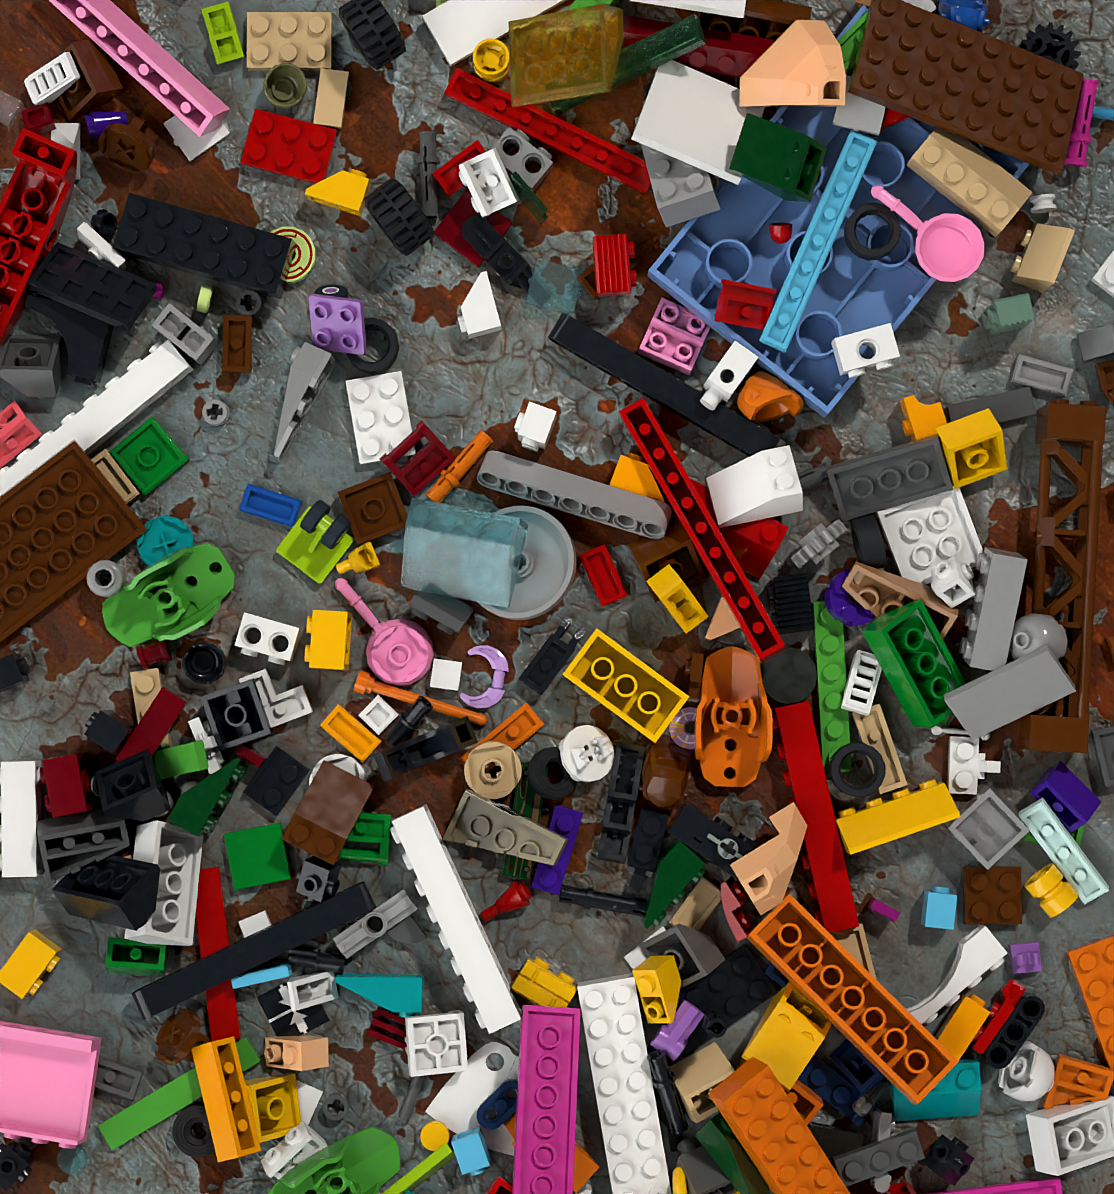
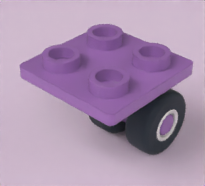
(337, 320)

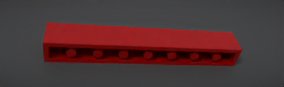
(812, 798)

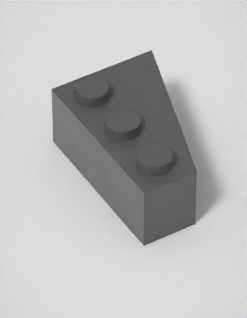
(78, 840)

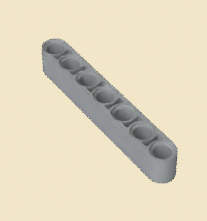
(574, 494)

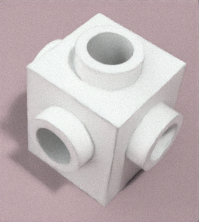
(953, 581)

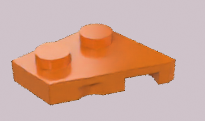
(1078, 1082)

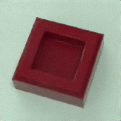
(39, 119)
(250, 755)

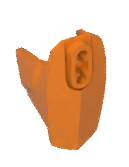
(736, 709)

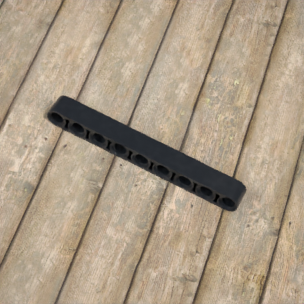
(660, 386)
(253, 950)

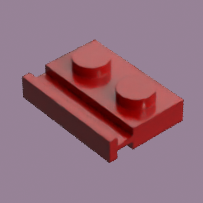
(744, 304)

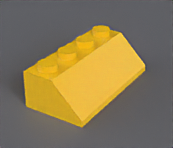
(895, 817)

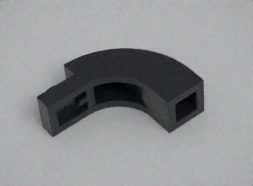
(425, 748)

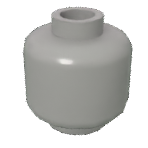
(97, 575)

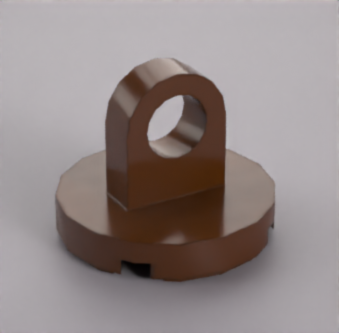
(128, 145)
(179, 1037)

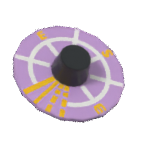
(683, 728)

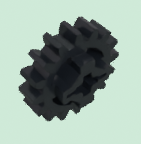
(1046, 43)

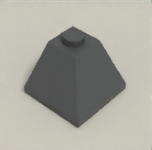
(32, 364)
(693, 951)

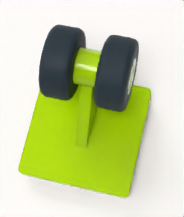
(316, 542)

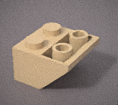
(697, 1077)

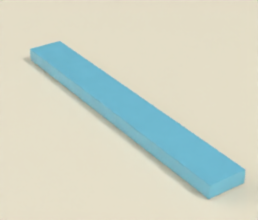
(818, 241)

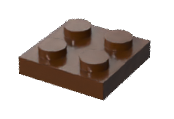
(374, 508)
(992, 895)

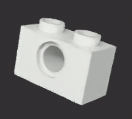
(879, 339)

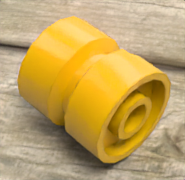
(491, 61)
(1054, 893)

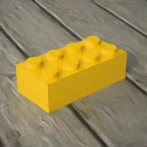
(625, 685)

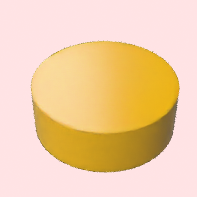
(434, 1135)

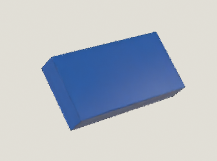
(270, 505)

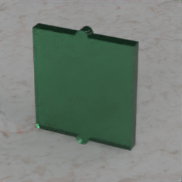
(529, 198)

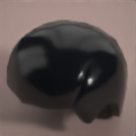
(204, 662)

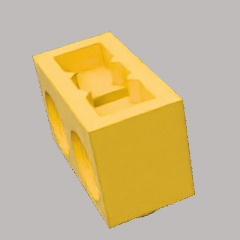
(677, 598)

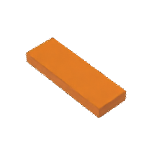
(513, 730)

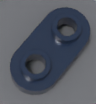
(500, 1103)

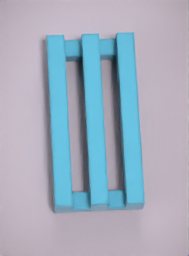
(261, 975)

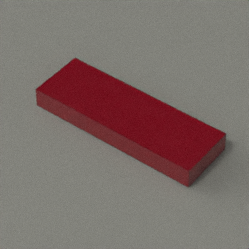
(154, 724)

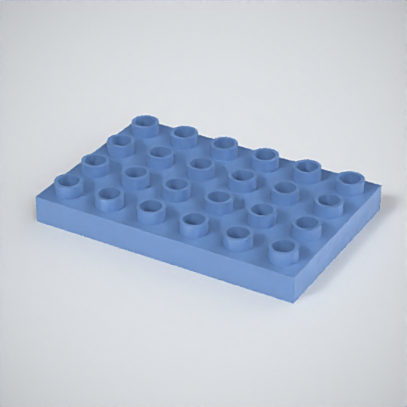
(849, 290)

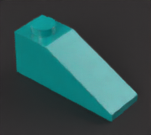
(392, 991)

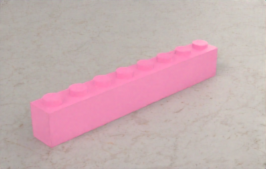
(147, 62)

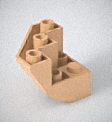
(797, 70)
(770, 866)

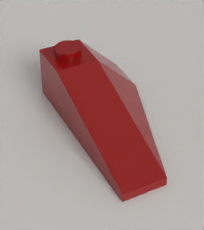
(750, 542)

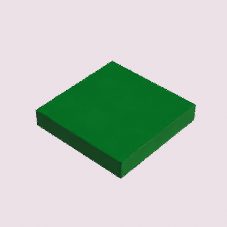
(149, 456)
(257, 856)

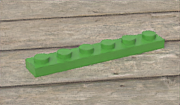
(830, 685)

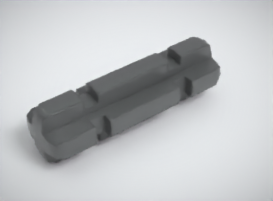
(864, 1103)

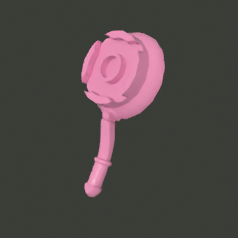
(946, 245)
(397, 649)

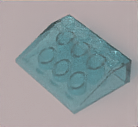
(462, 552)

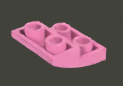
(674, 337)

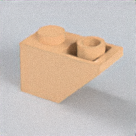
(296, 1052)

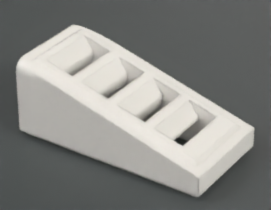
(49, 81)
(867, 665)

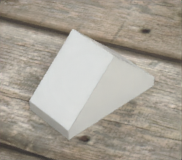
(312, 989)

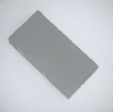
(1041, 375)

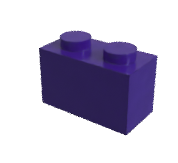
(1066, 796)

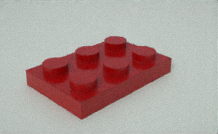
(288, 147)

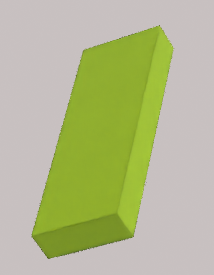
(423, 1170)

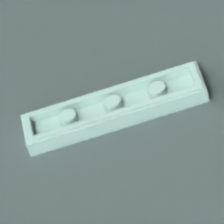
(1063, 850)

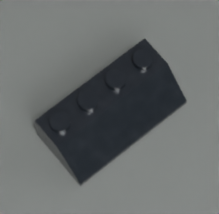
(111, 891)

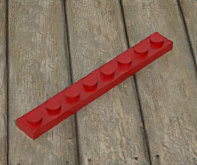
(549, 131)

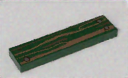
(530, 804)

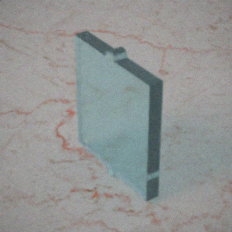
(553, 287)

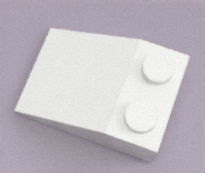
(756, 488)
(1071, 1135)

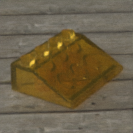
(564, 54)

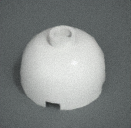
(1028, 1074)

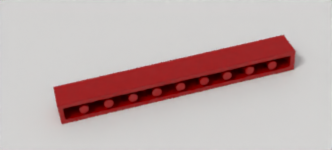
(702, 531)

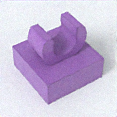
(1025, 957)

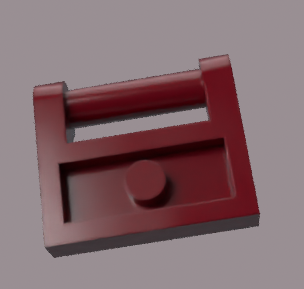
(421, 466)

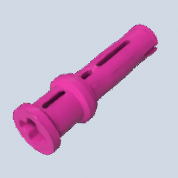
(1080, 135)

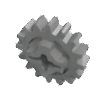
(818, 543)

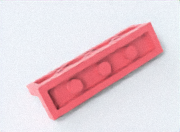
(16, 434)

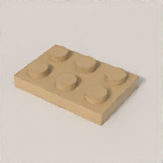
(289, 38)

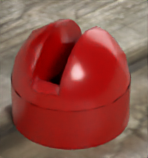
(780, 232)

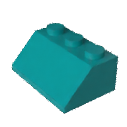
(953, 1096)

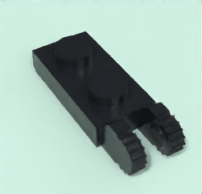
(550, 659)

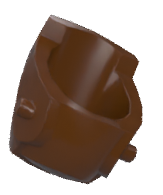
(666, 774)

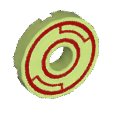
(305, 253)

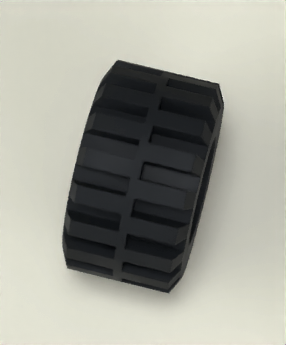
(372, 31)
(399, 216)

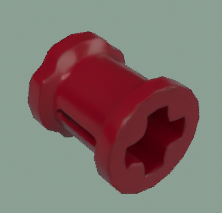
(153, 653)

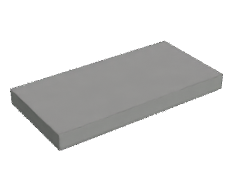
(1009, 692)

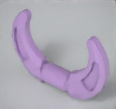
(500, 664)

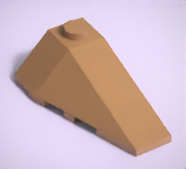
(885, 592)

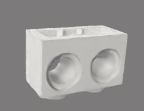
(269, 632)

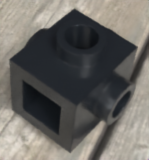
(318, 879)
(949, 1159)
(14, 1163)

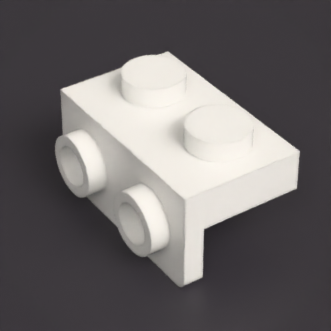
(487, 183)
(293, 1149)

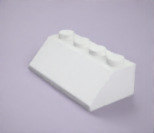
(179, 862)

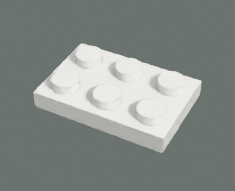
(379, 415)

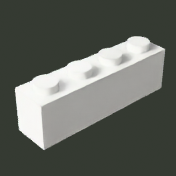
(19, 815)

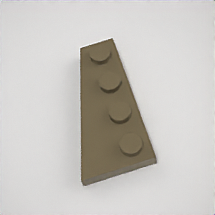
(492, 829)

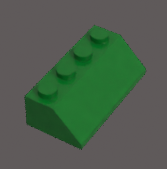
(915, 662)

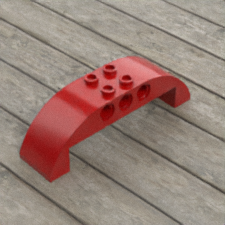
(31, 217)

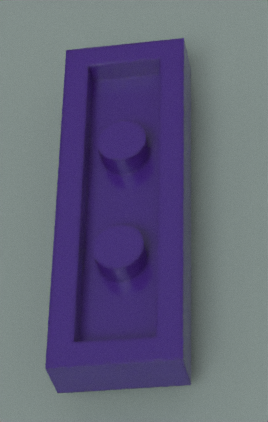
(566, 823)

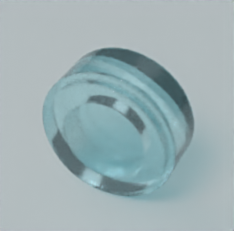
(72, 1160)

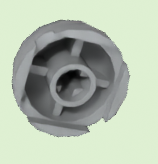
(1036, 631)

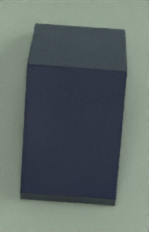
(856, 1066)

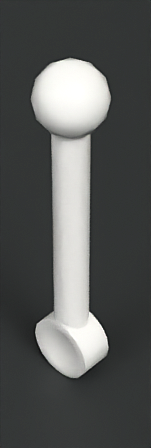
(939, 729)

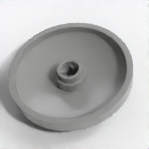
(544, 567)

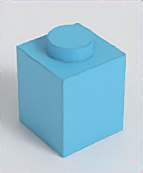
(939, 908)
(471, 1151)

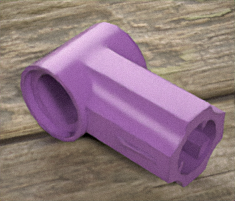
(673, 1036)

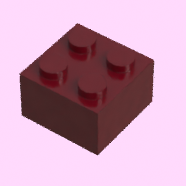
(68, 785)

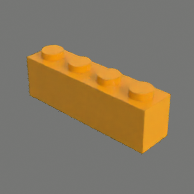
(226, 1099)

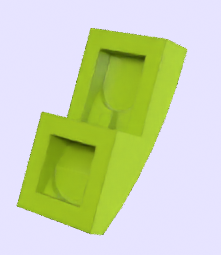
(223, 32)

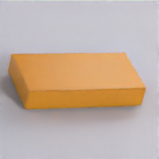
(350, 733)

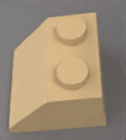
(1042, 256)

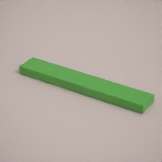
(165, 1101)

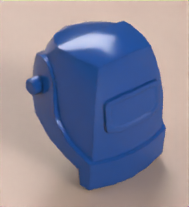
(965, 12)

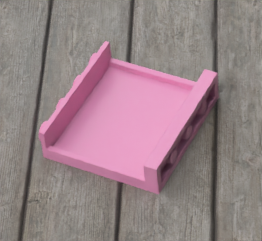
(46, 1083)

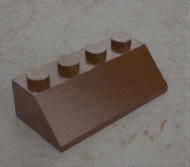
(761, 18)

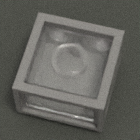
(987, 827)

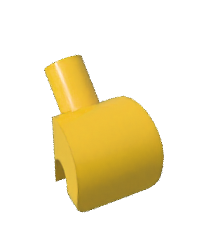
(360, 560)

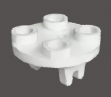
(576, 759)

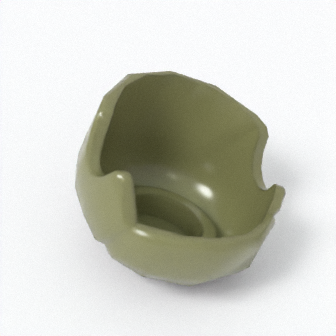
(284, 85)

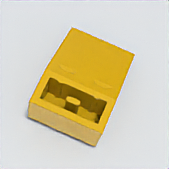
(788, 1035)

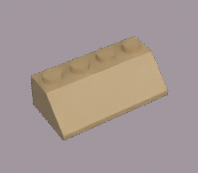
(969, 179)

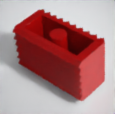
(612, 265)

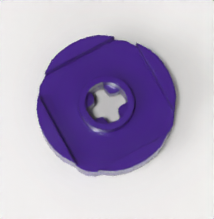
(839, 606)

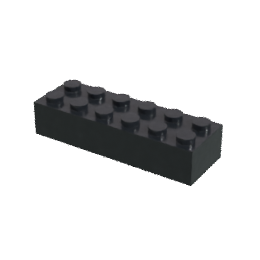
(205, 245)

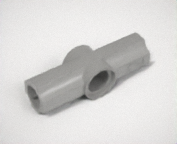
(359, 933)

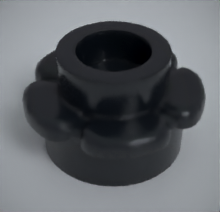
(104, 223)

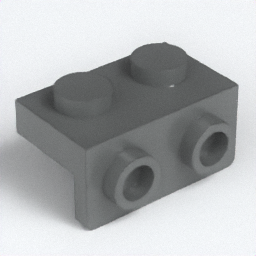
(445, 609)

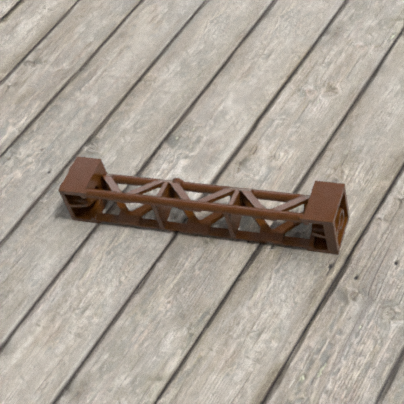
(1056, 426)

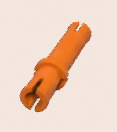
(455, 472)

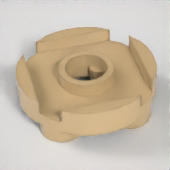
(502, 756)

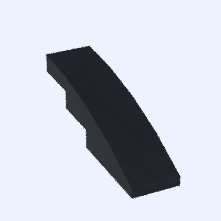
(620, 802)

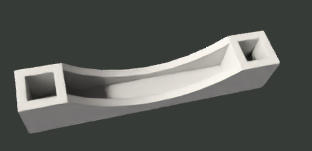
(974, 956)

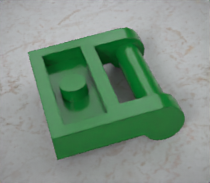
(374, 829)

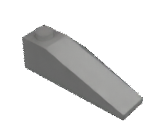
(306, 379)

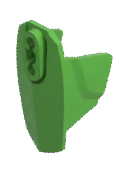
(161, 600)
(348, 1166)

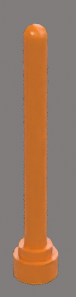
(367, 683)

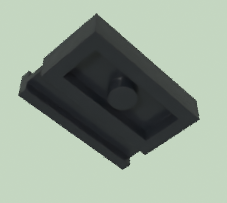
(276, 781)

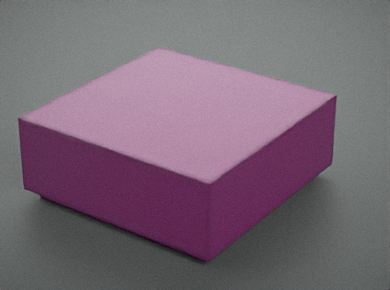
(883, 909)

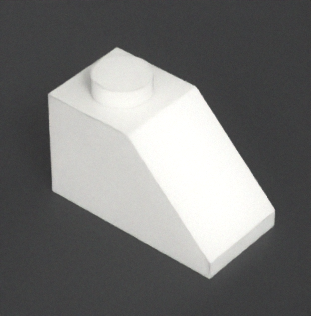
(479, 310)

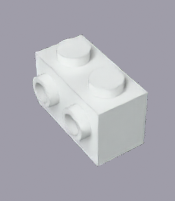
(535, 426)

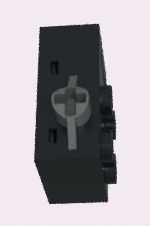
(709, 837)

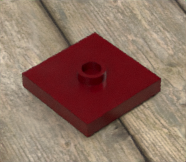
(450, 228)

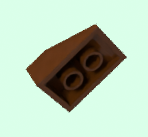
(328, 812)

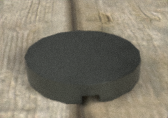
(789, 676)

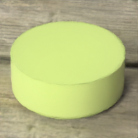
(205, 298)

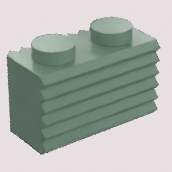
(1008, 314)

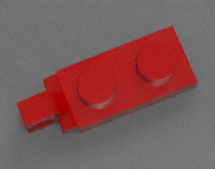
(999, 1013)

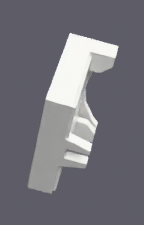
(436, 1043)

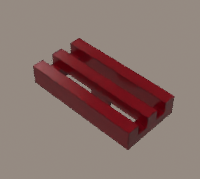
(384, 1037)

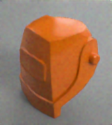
(767, 398)

